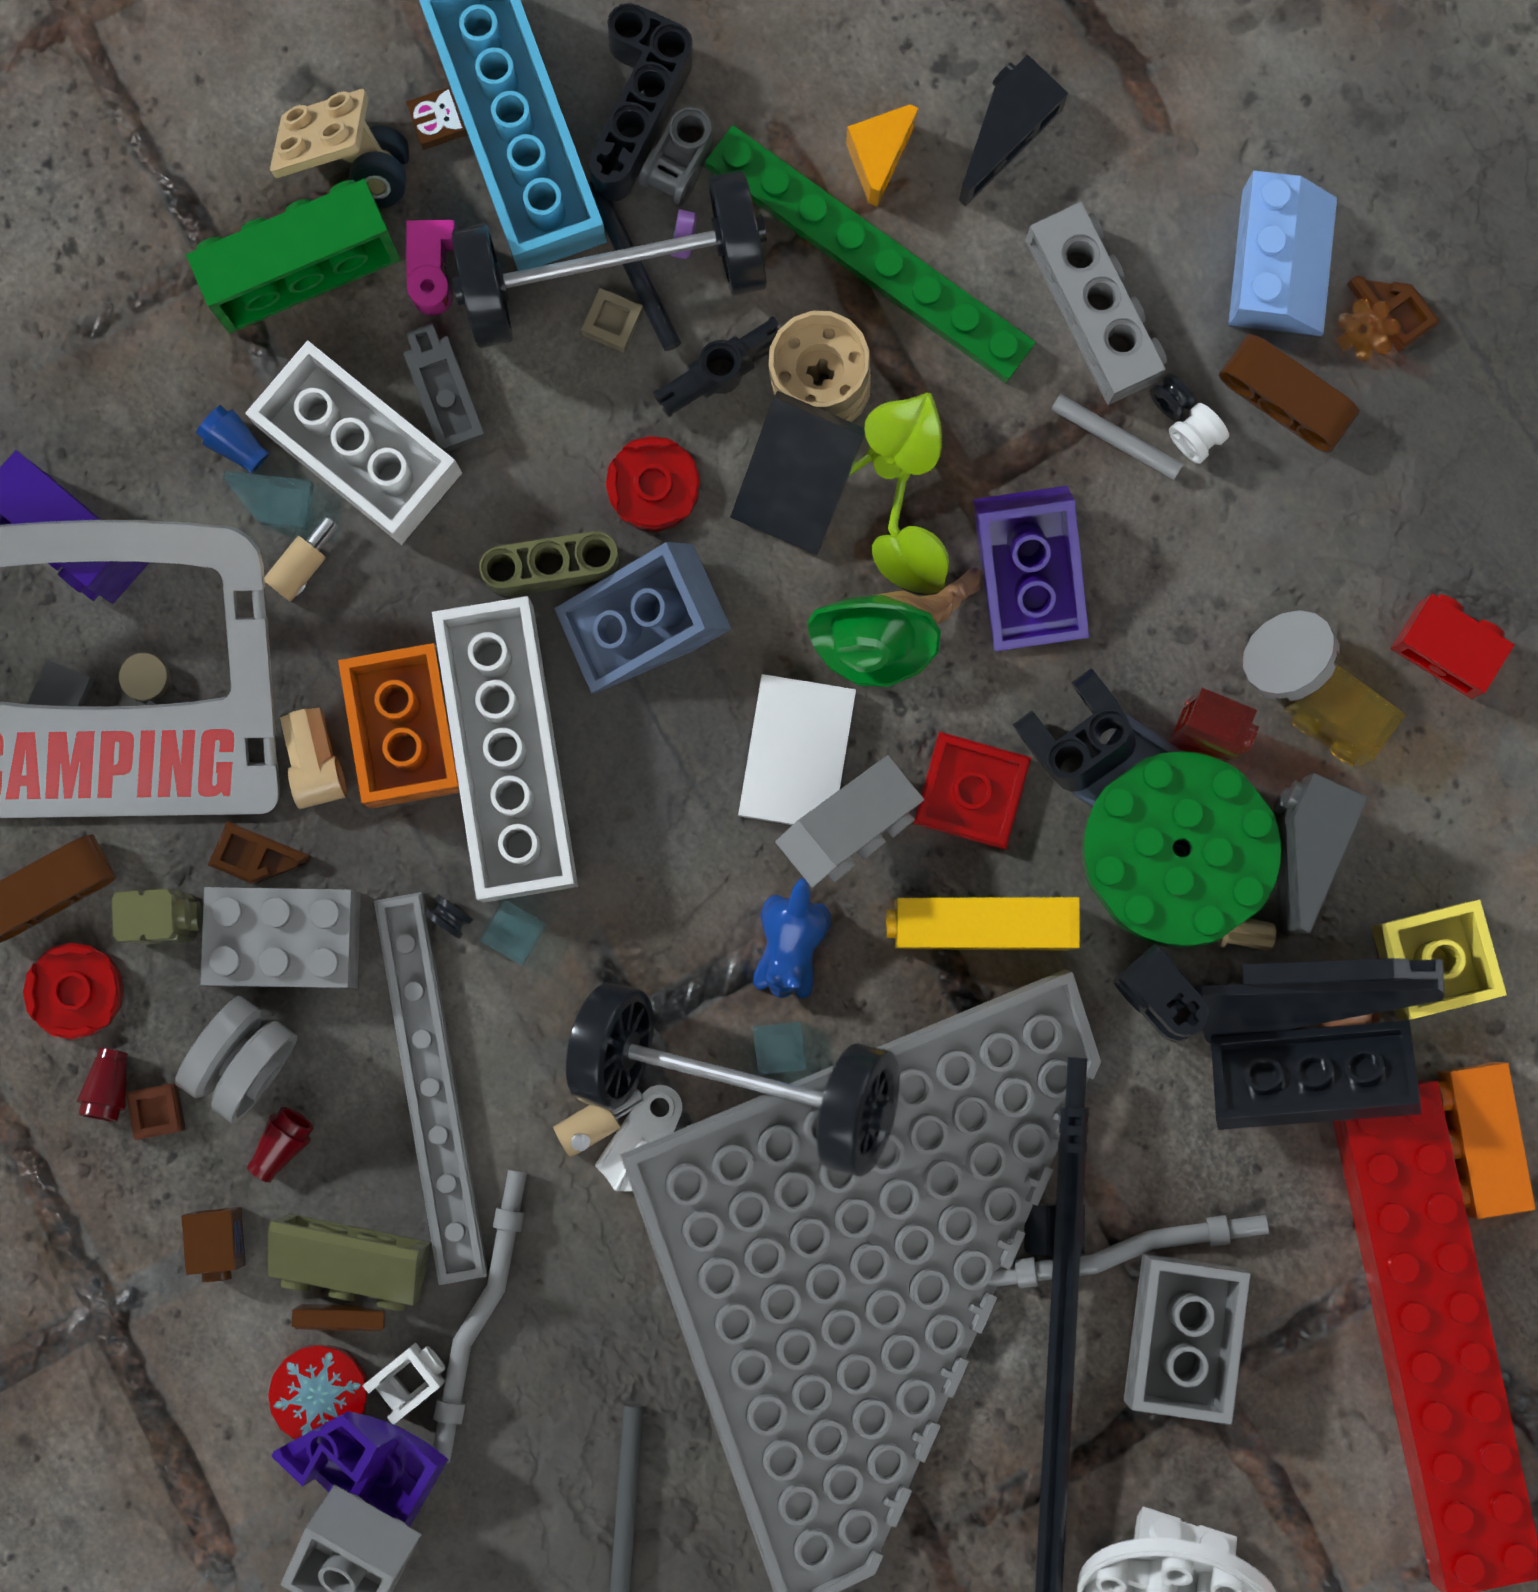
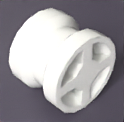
(1199, 433)

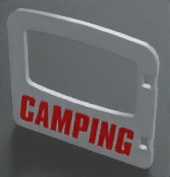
(147, 756)

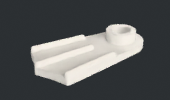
(638, 1129)

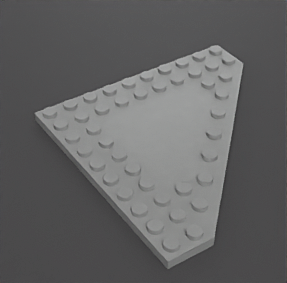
(846, 1303)

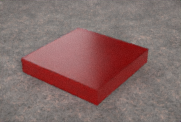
(972, 790)

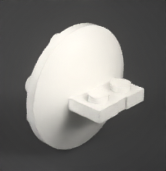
(1171, 1558)

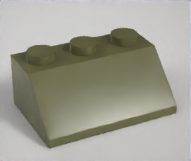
(347, 1260)

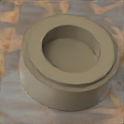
(144, 677)

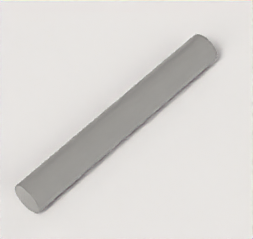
(1116, 436)

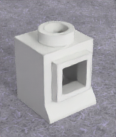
(394, 1391)

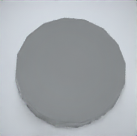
(1291, 655)

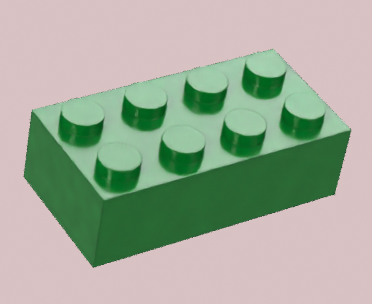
(293, 255)

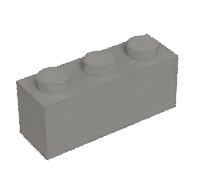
(851, 823)

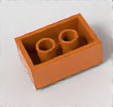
(399, 726)

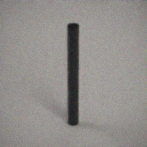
(637, 274)

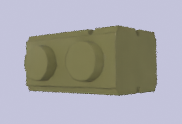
(155, 917)

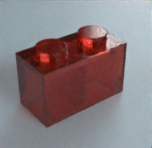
(1214, 726)

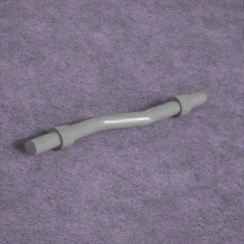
(508, 1221)
(1216, 1231)

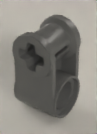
(674, 163)

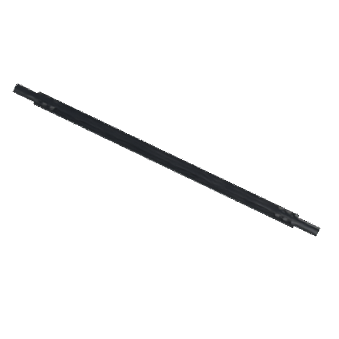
(1062, 1330)

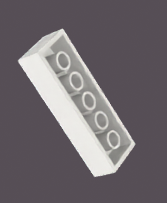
(504, 749)

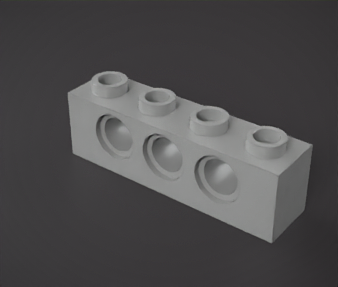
(1114, 371)

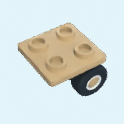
(339, 131)

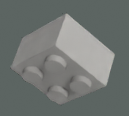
(350, 1548)

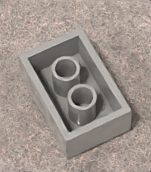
(280, 937)
(1186, 1339)

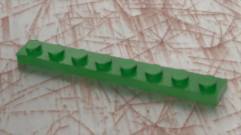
(873, 256)

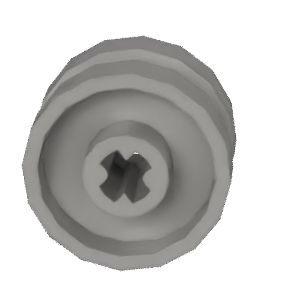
(235, 1059)

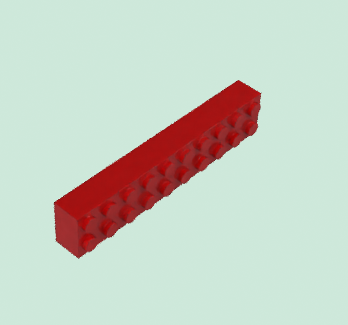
(1439, 1348)

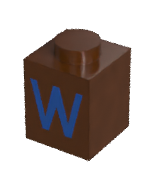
(213, 1243)

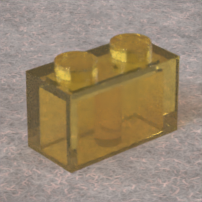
(1347, 717)

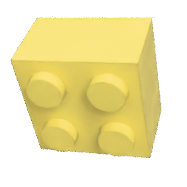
(1451, 934)

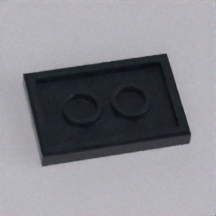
(797, 472)

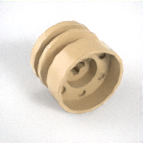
(822, 345)

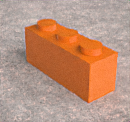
(1486, 1139)

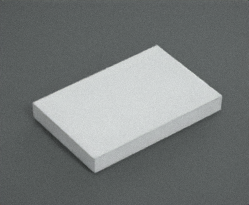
(795, 748)

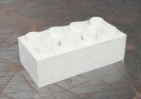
(354, 442)

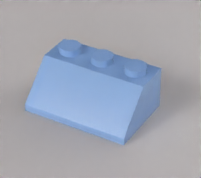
(1283, 255)

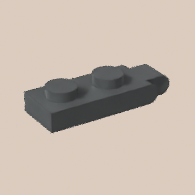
(442, 389)

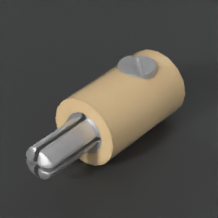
(300, 561)
(593, 1125)

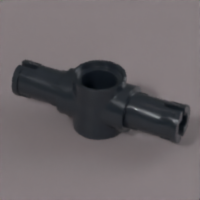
(700, 381)

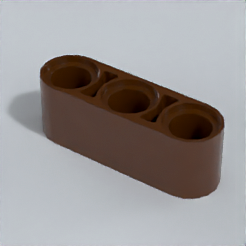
(1289, 393)
(52, 885)

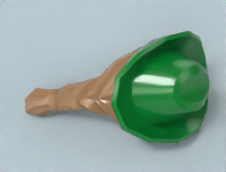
(886, 634)

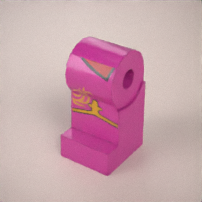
(426, 264)

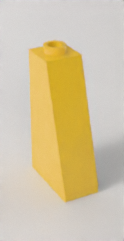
(985, 923)

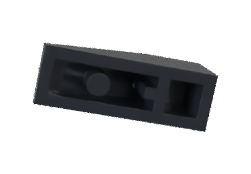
(1018, 111)

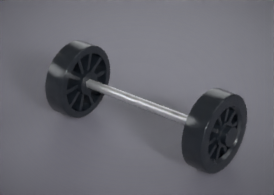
(484, 285)
(614, 1044)

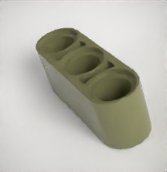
(528, 555)

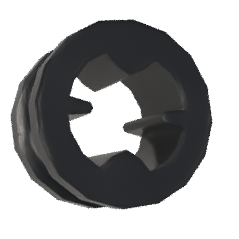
(1172, 397)
(449, 916)

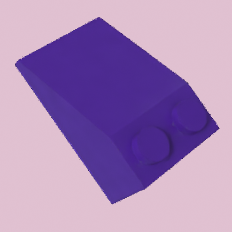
(1031, 567)

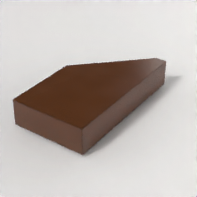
(1405, 306)
(253, 855)
(337, 1317)

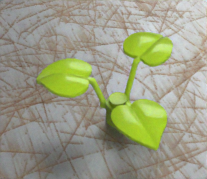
(904, 442)

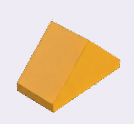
(878, 146)

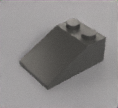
(1314, 833)

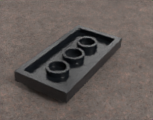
(1315, 1075)

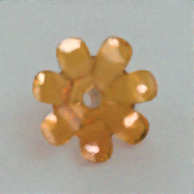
(1377, 330)

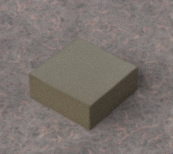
(612, 320)

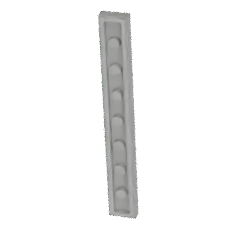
(431, 1088)

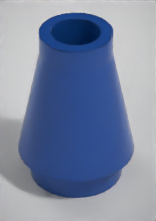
(231, 438)

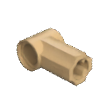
(314, 771)

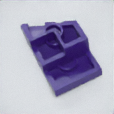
(367, 1459)

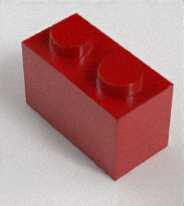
(1453, 645)

